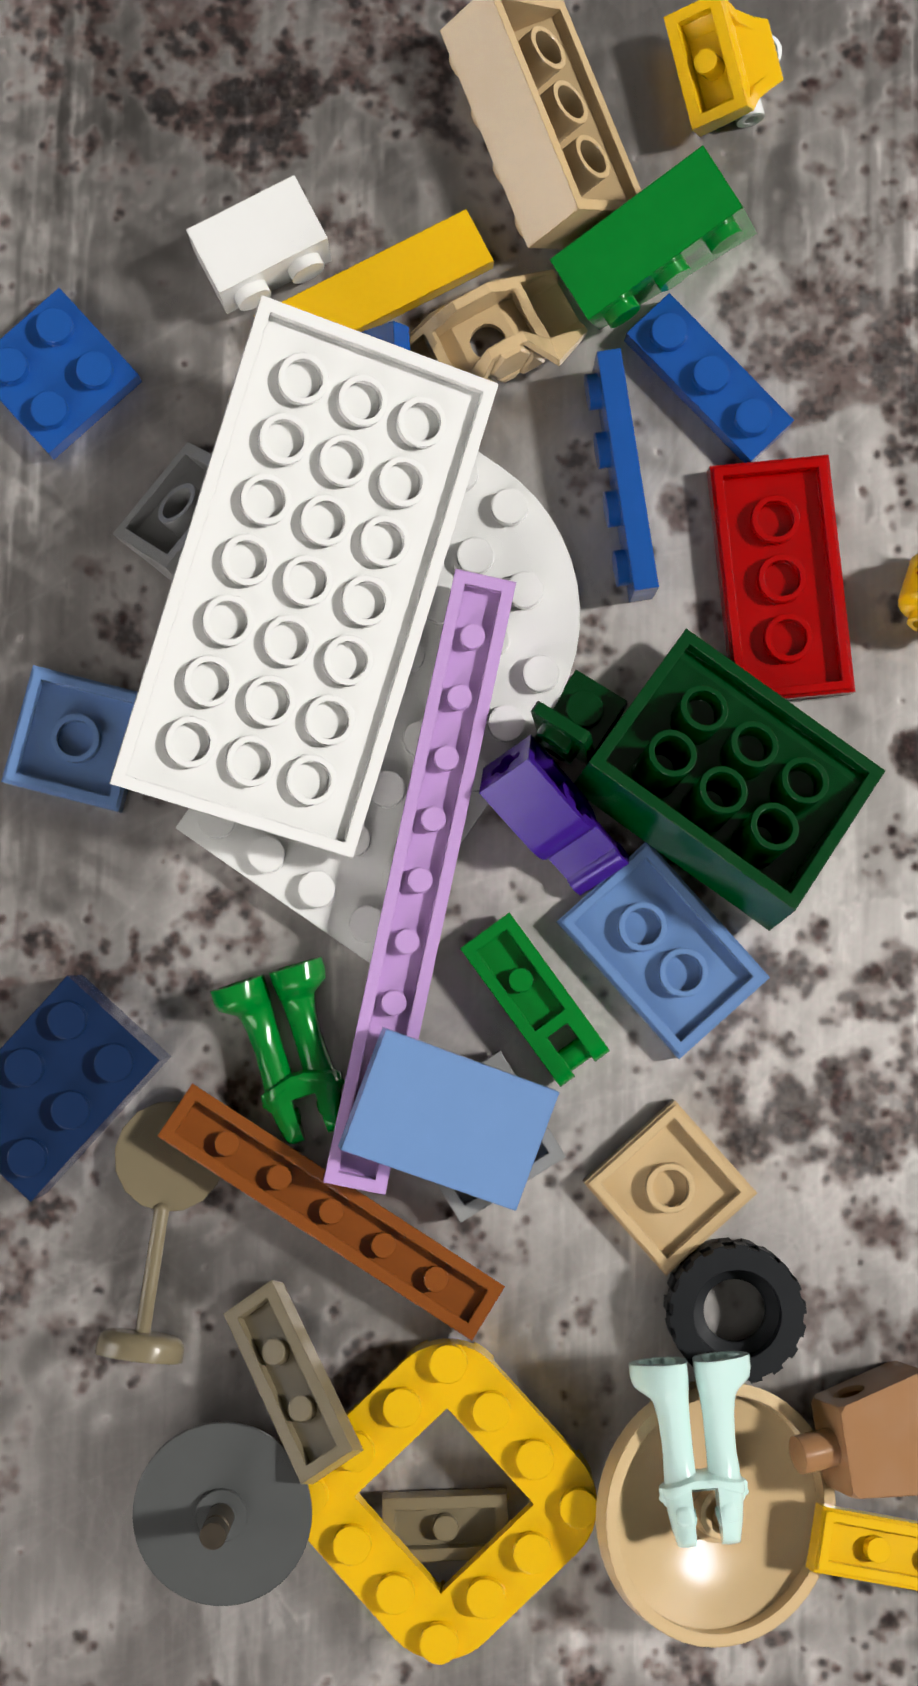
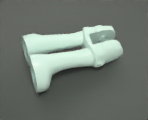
(717, 1381)

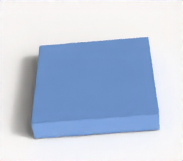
(70, 738)

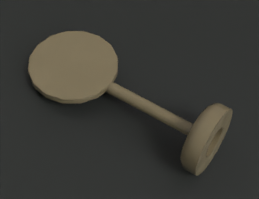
(165, 1182)

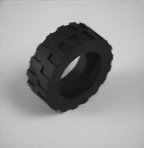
(748, 1262)

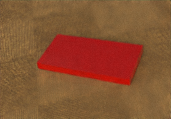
(782, 575)

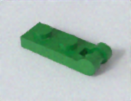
(533, 997)

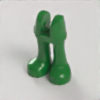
(252, 1005)

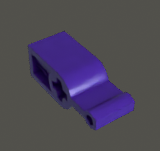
(551, 815)

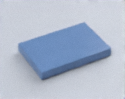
(663, 950)
(448, 1119)

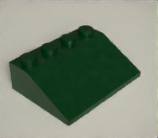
(729, 781)

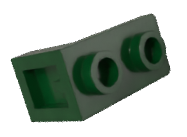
(578, 720)

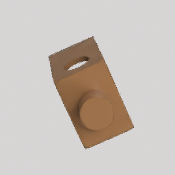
(865, 1434)

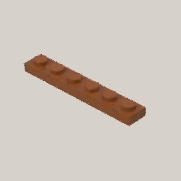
(330, 1212)

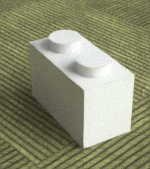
(261, 245)

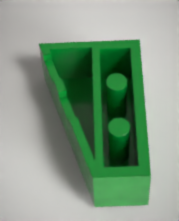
(654, 241)

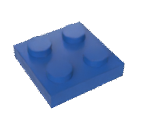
(60, 373)

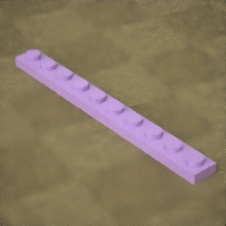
(426, 842)

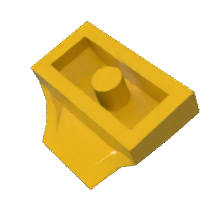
(721, 61)

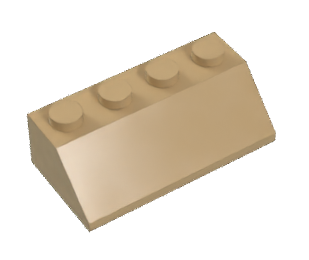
(540, 117)

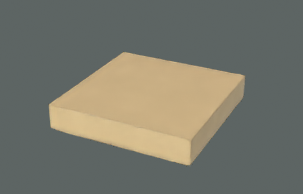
(669, 1187)

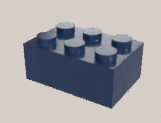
(67, 1081)

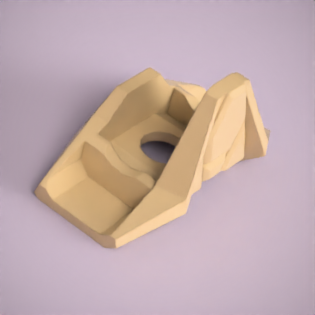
(523, 307)

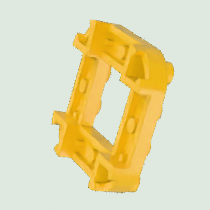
(463, 1613)

